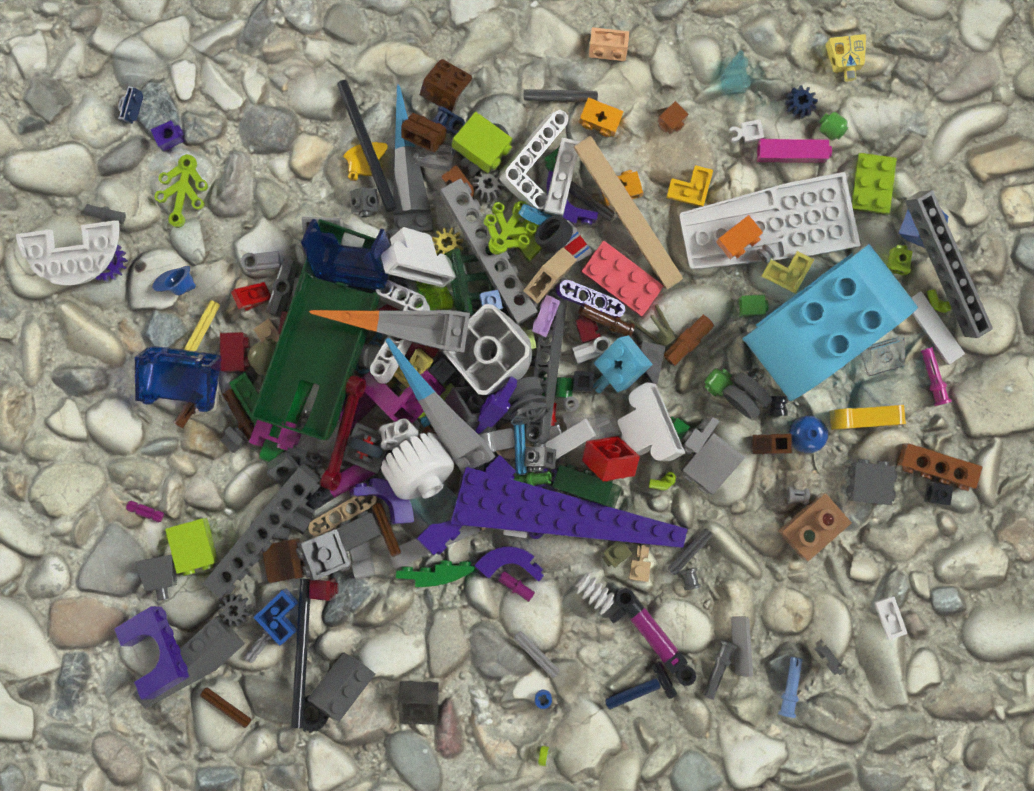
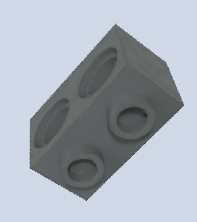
(282, 477)

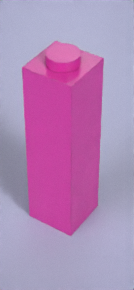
(793, 150)

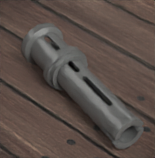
(722, 661)

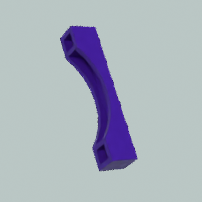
(437, 535)

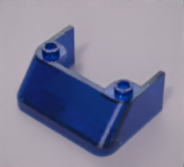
(345, 263)

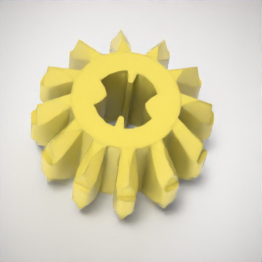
(439, 245)

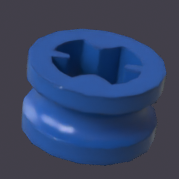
(548, 696)

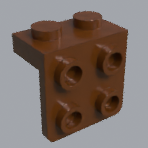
(445, 84)
(282, 561)

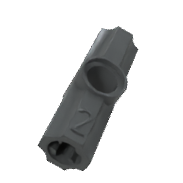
(285, 276)

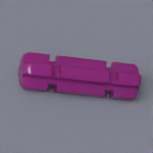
(145, 511)

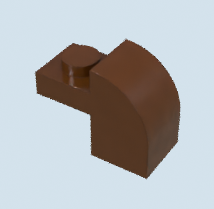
(772, 444)

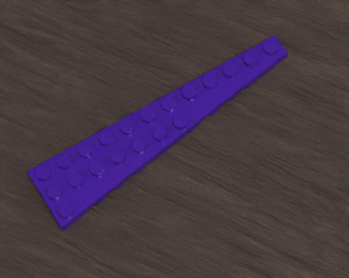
(517, 506)

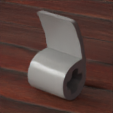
(499, 439)
(362, 562)

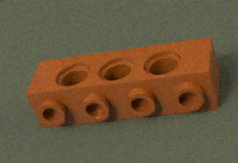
(969, 472)

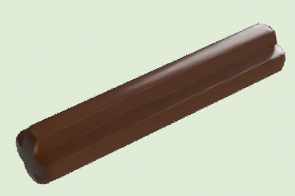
(386, 529)
(225, 707)

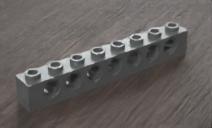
(948, 264)
(217, 581)

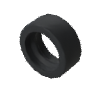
(558, 240)

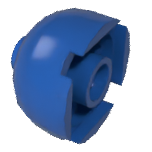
(808, 434)

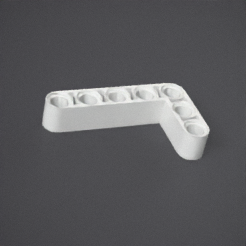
(530, 157)
(410, 303)

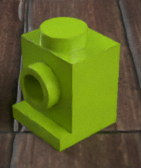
(894, 263)

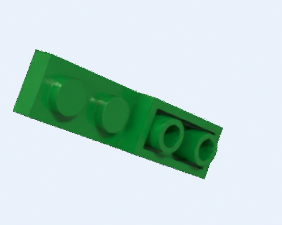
(443, 574)

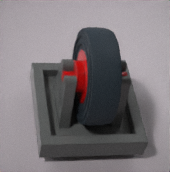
(365, 448)

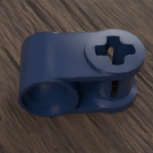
(448, 120)

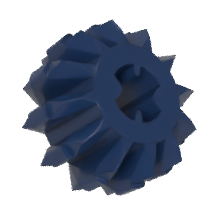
(804, 95)

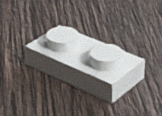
(890, 618)

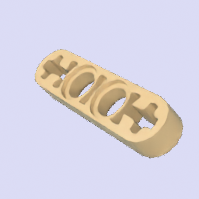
(344, 515)

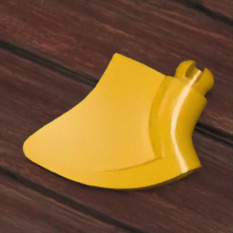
(357, 160)

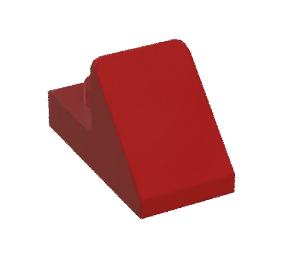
(251, 296)

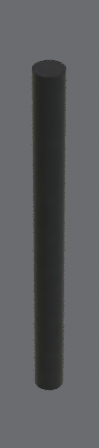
(366, 145)
(301, 655)

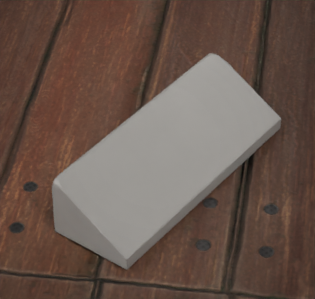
(742, 639)

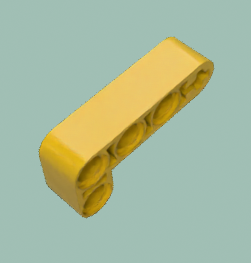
(867, 417)

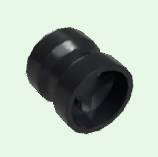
(778, 406)

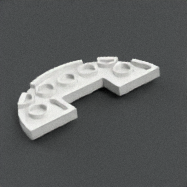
(74, 263)

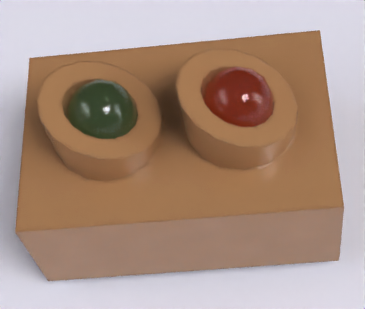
(814, 527)

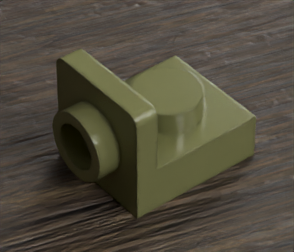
(616, 553)

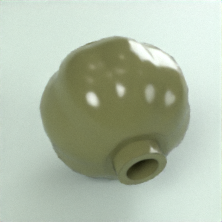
(261, 355)

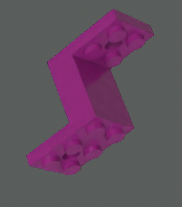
(396, 407)

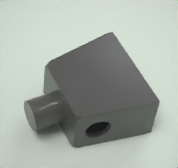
(157, 575)

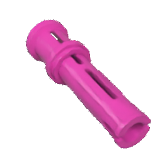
(940, 385)

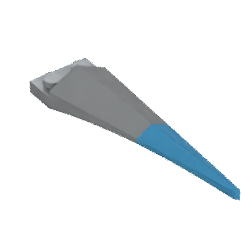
(455, 434)

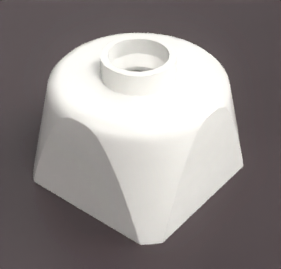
(486, 330)

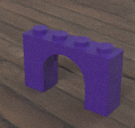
(170, 667)

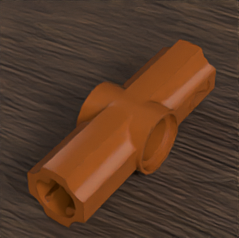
(688, 340)

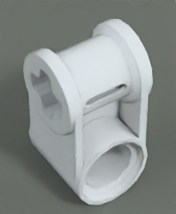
(396, 433)

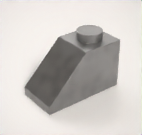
(655, 355)

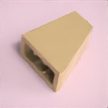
(550, 275)

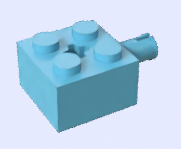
(621, 365)

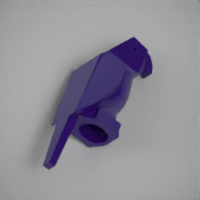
(496, 405)

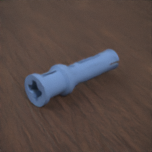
(789, 697)

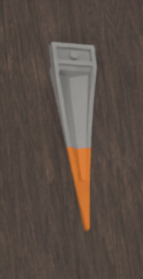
(432, 328)

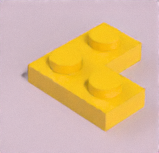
(693, 192)

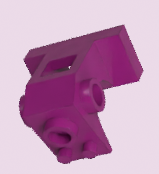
(286, 438)

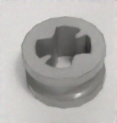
(766, 253)

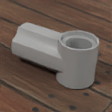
(263, 261)

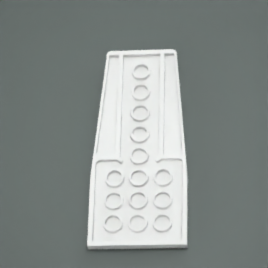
(795, 216)

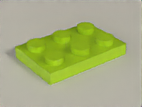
(873, 183)

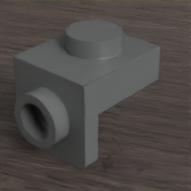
(234, 438)

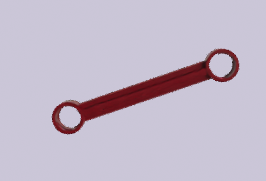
(354, 388)

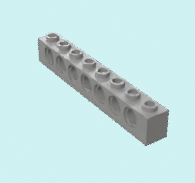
(460, 190)

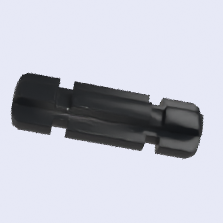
(664, 680)

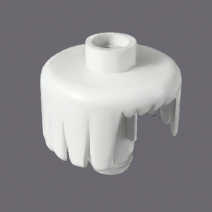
(418, 467)

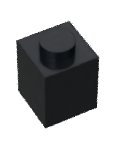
(583, 381)

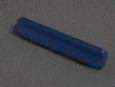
(632, 693)

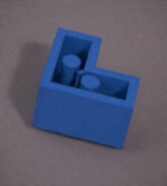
(274, 617)

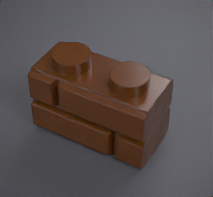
(423, 132)

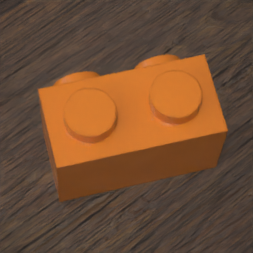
(739, 237)

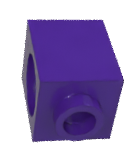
(160, 132)

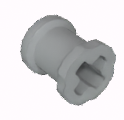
(798, 496)

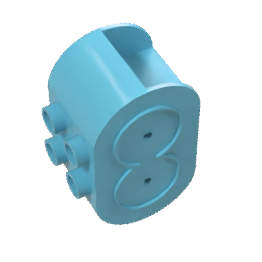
(830, 322)

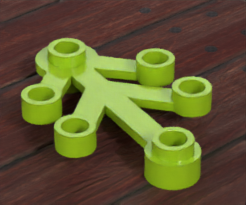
(182, 187)
(498, 243)

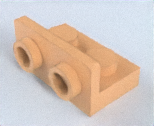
(608, 44)

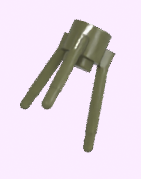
(665, 335)

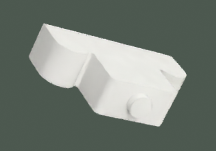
(415, 258)
(650, 425)

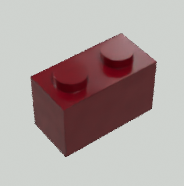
(234, 352)

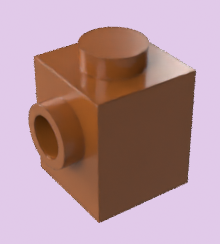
(672, 118)

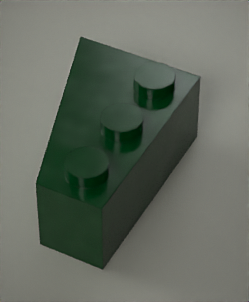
(587, 485)

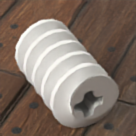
(595, 593)

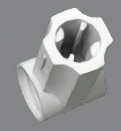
(589, 350)

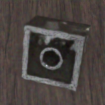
(418, 702)

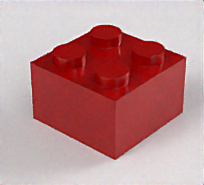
(610, 458)

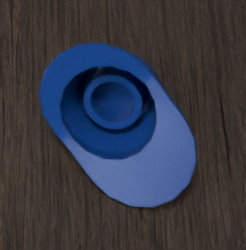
(175, 280)

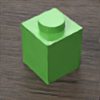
(753, 306)

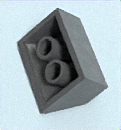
(341, 687)

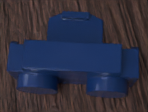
(130, 105)

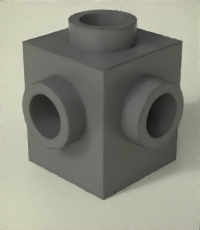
(364, 201)
(540, 457)

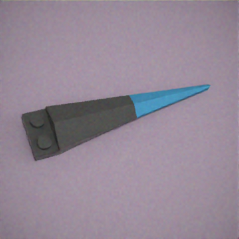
(409, 188)

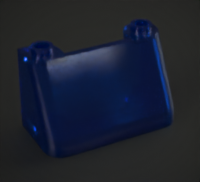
(177, 376)

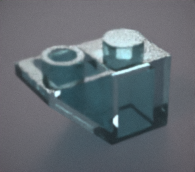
(734, 77)

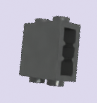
(871, 482)

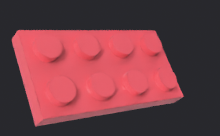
(622, 278)

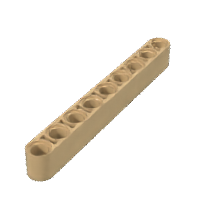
(628, 212)

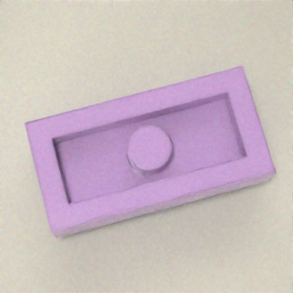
(546, 315)

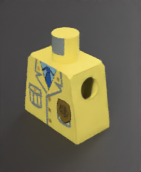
(847, 54)

